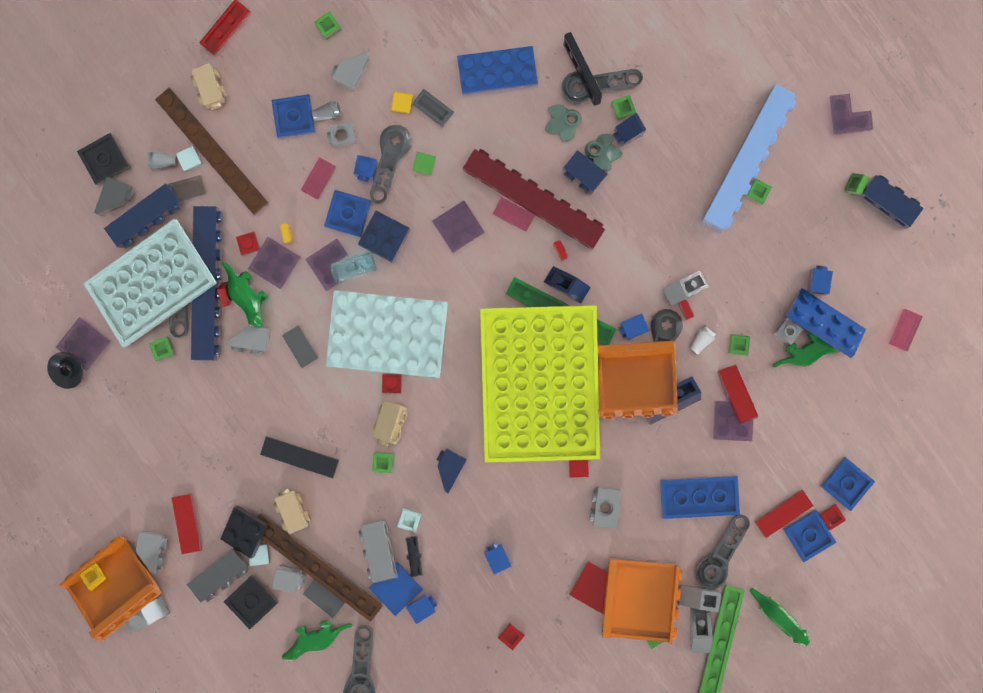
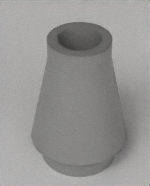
(327, 111)
(160, 160)

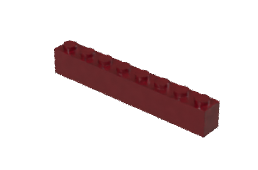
(534, 199)

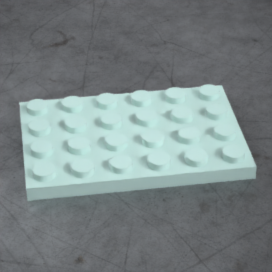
(150, 283)
(386, 334)

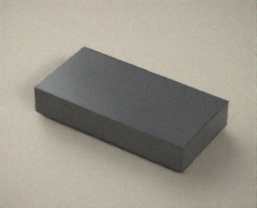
(433, 108)
(300, 346)
(323, 598)

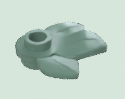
(560, 124)
(605, 151)

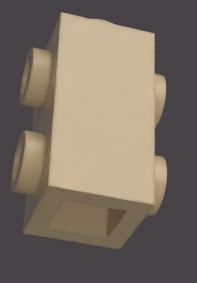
(210, 92)
(389, 423)
(290, 508)

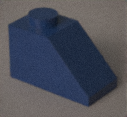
(629, 130)
(567, 284)
(449, 467)

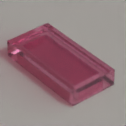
(318, 178)
(513, 214)
(905, 330)

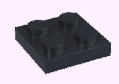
(103, 158)
(244, 531)
(250, 602)

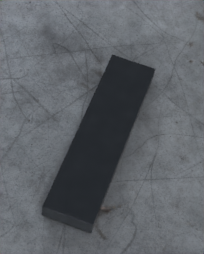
(582, 69)
(299, 457)

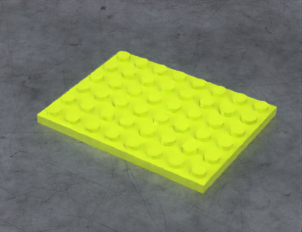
(540, 383)

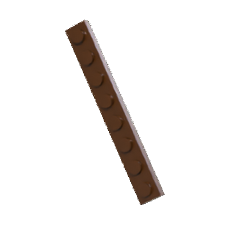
(211, 151)
(320, 570)

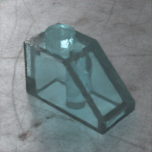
(353, 267)

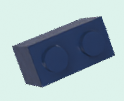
(584, 172)

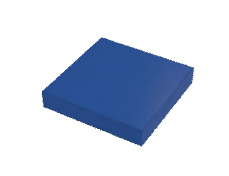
(293, 116)
(347, 213)
(847, 483)
(809, 535)
(397, 592)

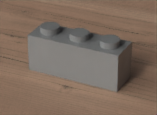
(378, 551)

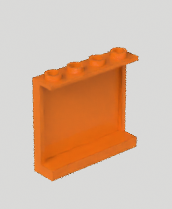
(637, 380)
(118, 597)
(641, 600)

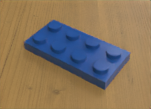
(497, 70)
(826, 323)
(699, 497)

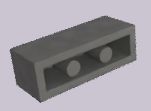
(218, 575)

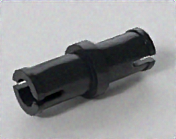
(414, 556)

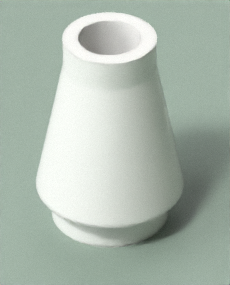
(702, 339)

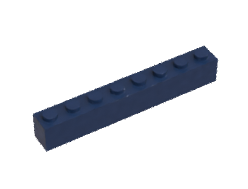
(205, 307)

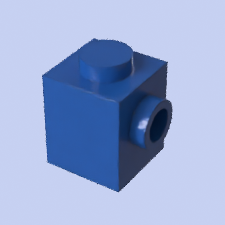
(365, 168)

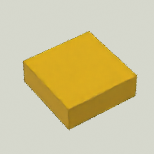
(402, 102)
(286, 233)
(92, 576)

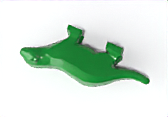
(245, 296)
(807, 353)
(781, 618)
(313, 640)

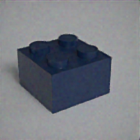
(384, 236)

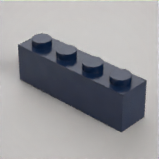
(143, 216)

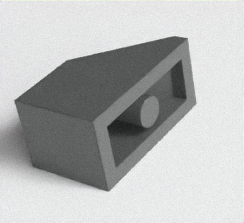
(113, 196)

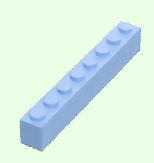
(749, 157)

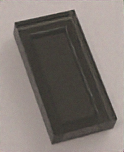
(189, 187)

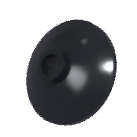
(60, 374)

